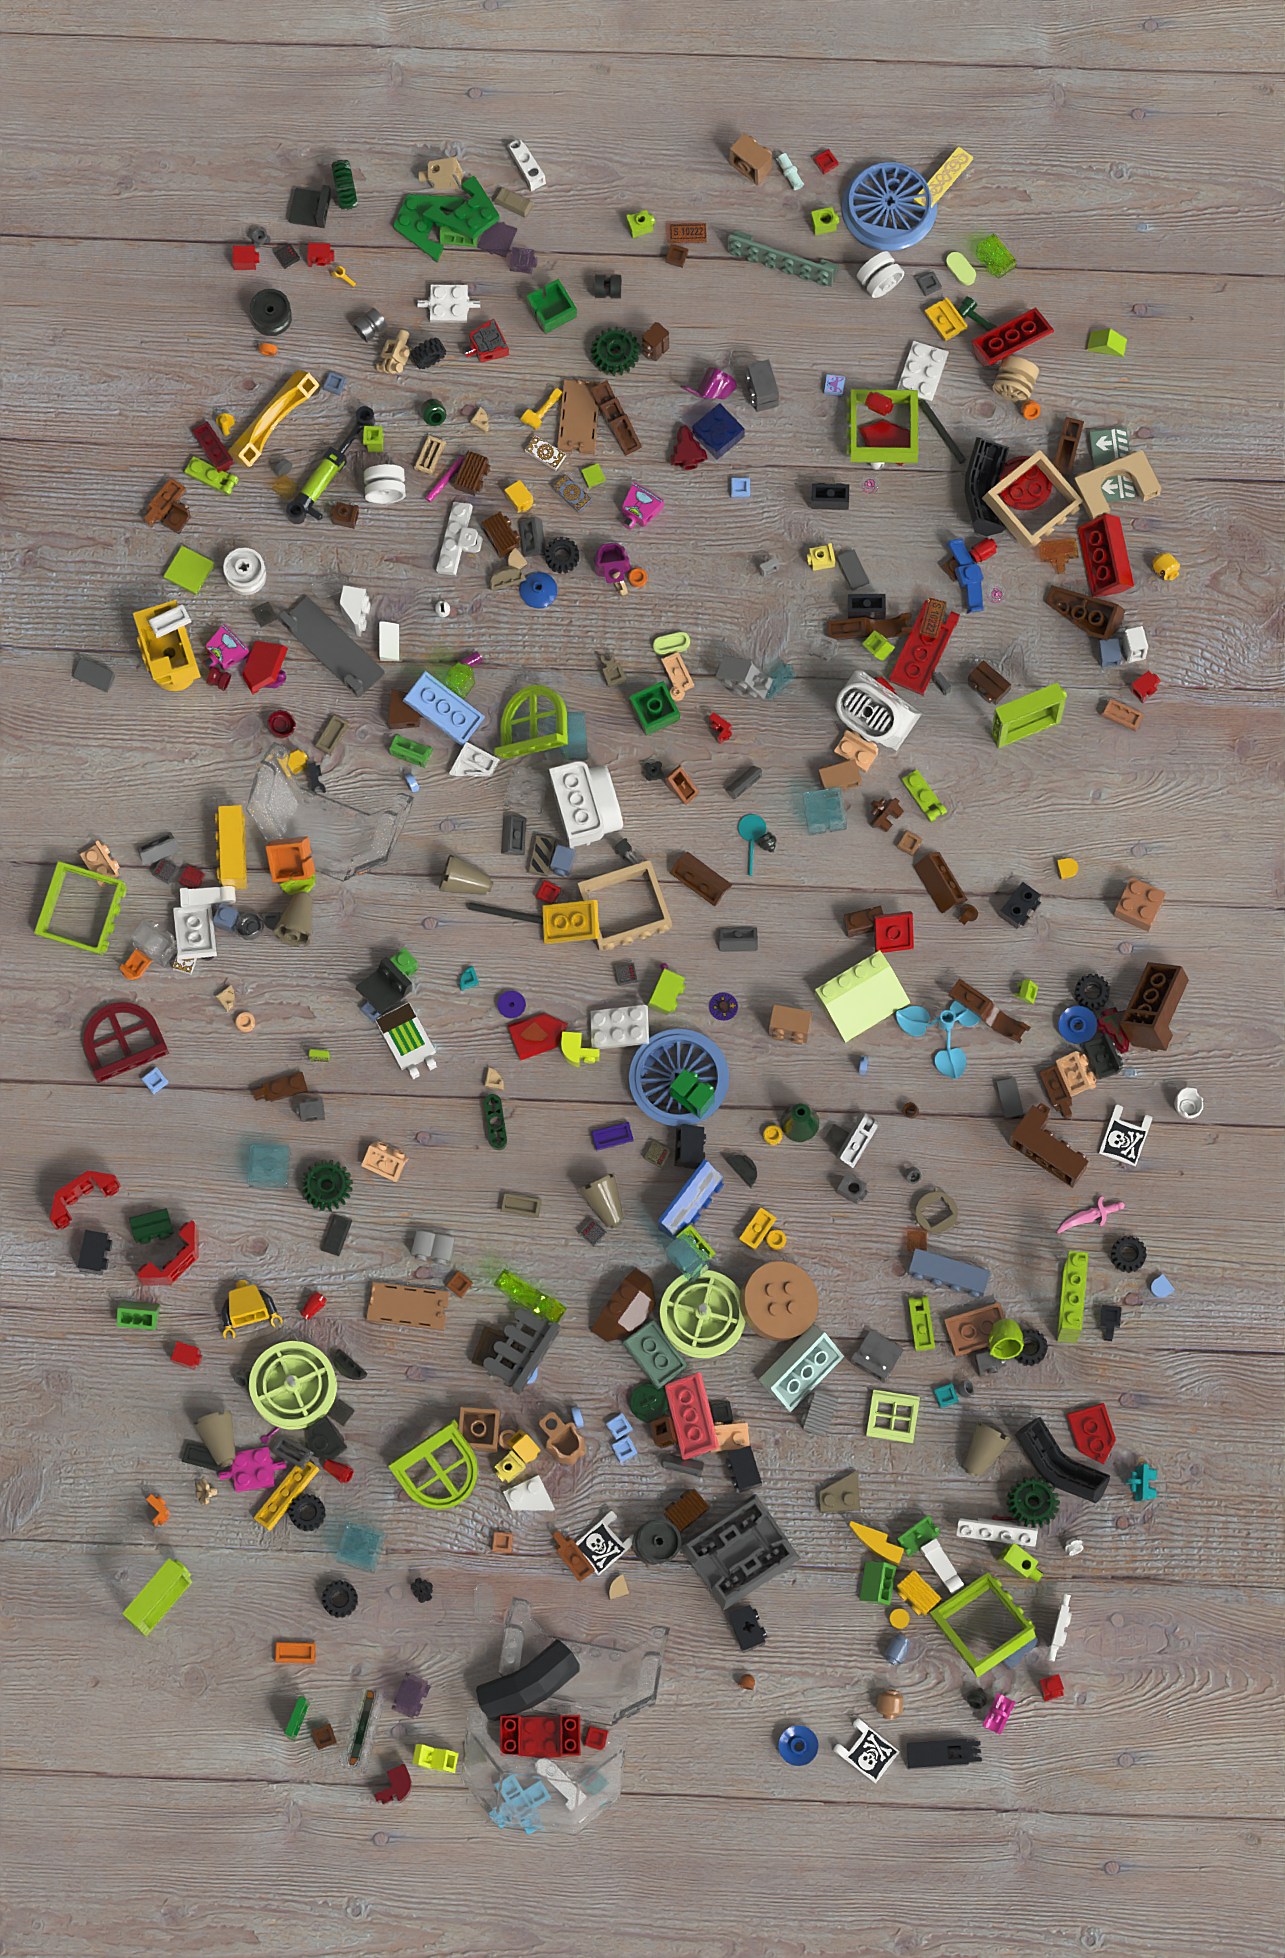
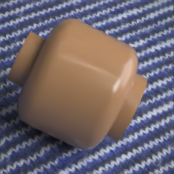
(890, 1704)

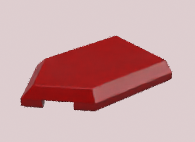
(885, 435)
(263, 664)
(550, 1025)
(1092, 1432)

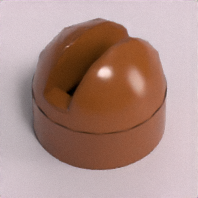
(747, 1682)

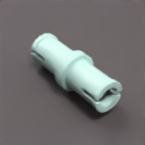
(790, 171)

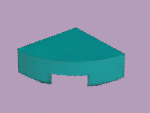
(468, 979)

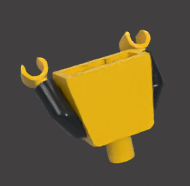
(247, 1306)

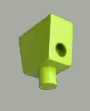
(1012, 1559)

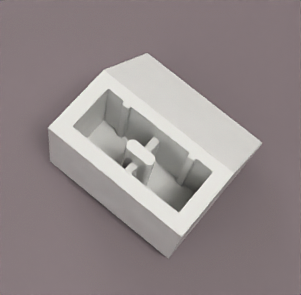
(354, 606)

